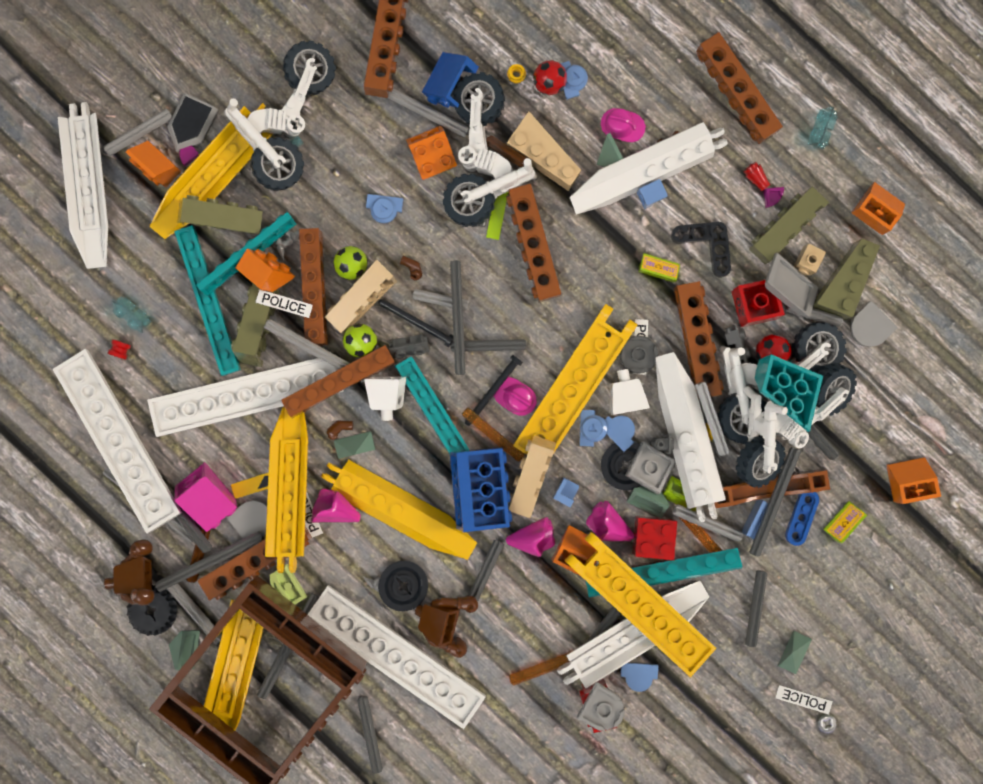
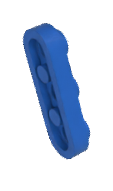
(802, 527)

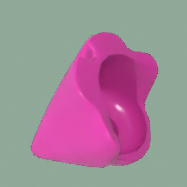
(333, 507)
(608, 523)
(533, 538)

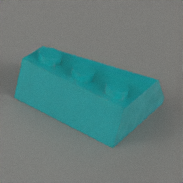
(789, 387)

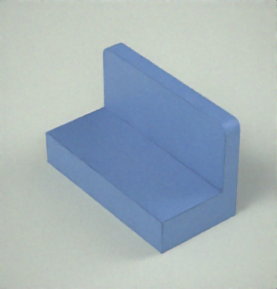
(755, 518)

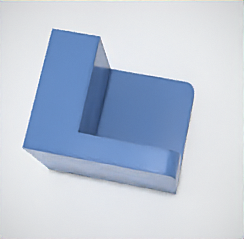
(651, 193)
(566, 492)

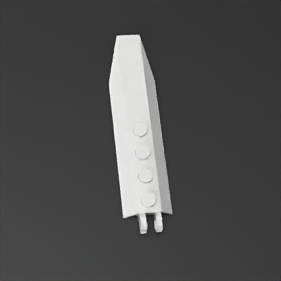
(647, 166)
(84, 184)
(691, 440)
(625, 641)

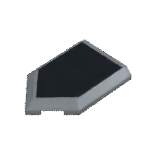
(191, 122)

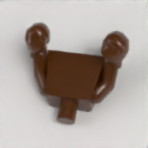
(134, 575)
(439, 622)

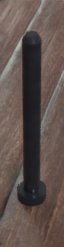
(417, 322)
(495, 387)

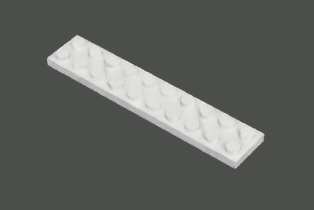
(233, 397)
(117, 441)
(397, 657)

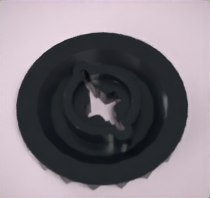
(612, 464)
(400, 599)
(163, 616)

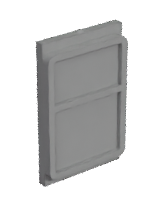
(791, 286)

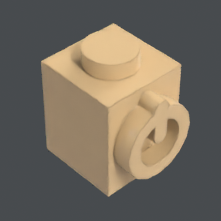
(809, 259)

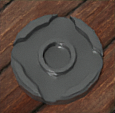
(639, 354)

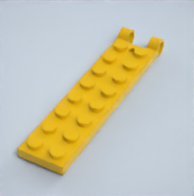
(576, 381)
(643, 607)

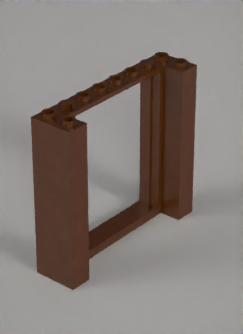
(298, 633)

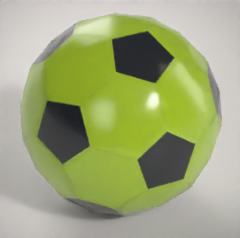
(350, 263)
(359, 340)

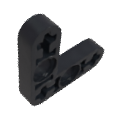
(708, 236)

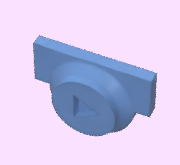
(576, 79)
(384, 207)
(592, 428)
(621, 431)
(639, 675)

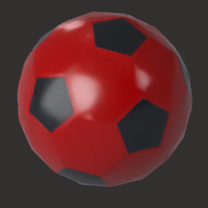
(550, 77)
(773, 345)

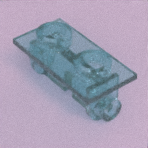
(825, 120)
(124, 309)

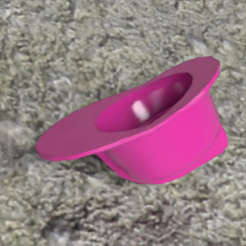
(623, 125)
(516, 397)

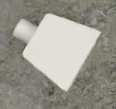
(385, 394)
(627, 394)

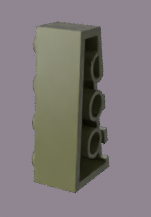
(219, 215)
(788, 224)
(848, 281)
(251, 330)

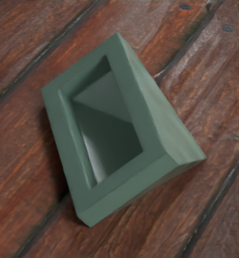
(609, 152)
(354, 445)
(648, 501)
(183, 647)
(794, 652)

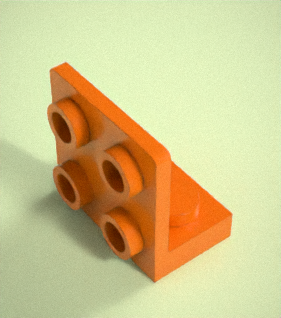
(431, 152)

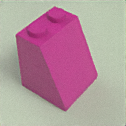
(205, 497)

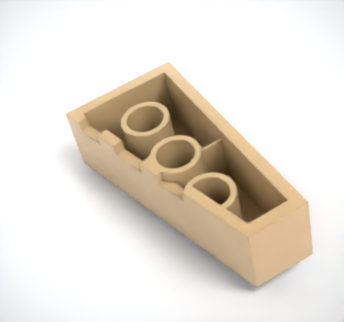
(544, 152)
(360, 297)
(532, 476)

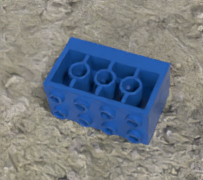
(467, 491)

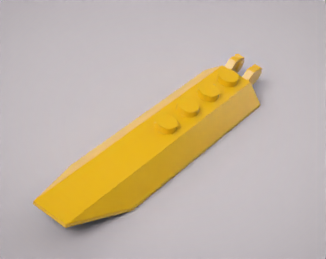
(206, 175)
(287, 490)
(400, 510)
(233, 668)

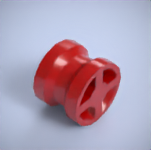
(119, 349)

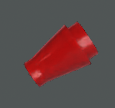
(757, 176)

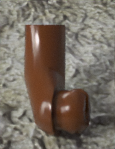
(414, 267)
(337, 427)

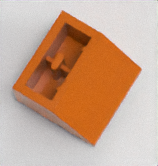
(153, 163)
(879, 209)
(264, 270)
(912, 481)
(575, 544)

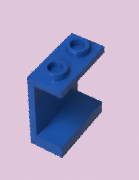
(445, 78)

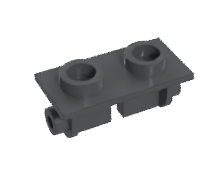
(737, 337)
(400, 348)
(665, 443)

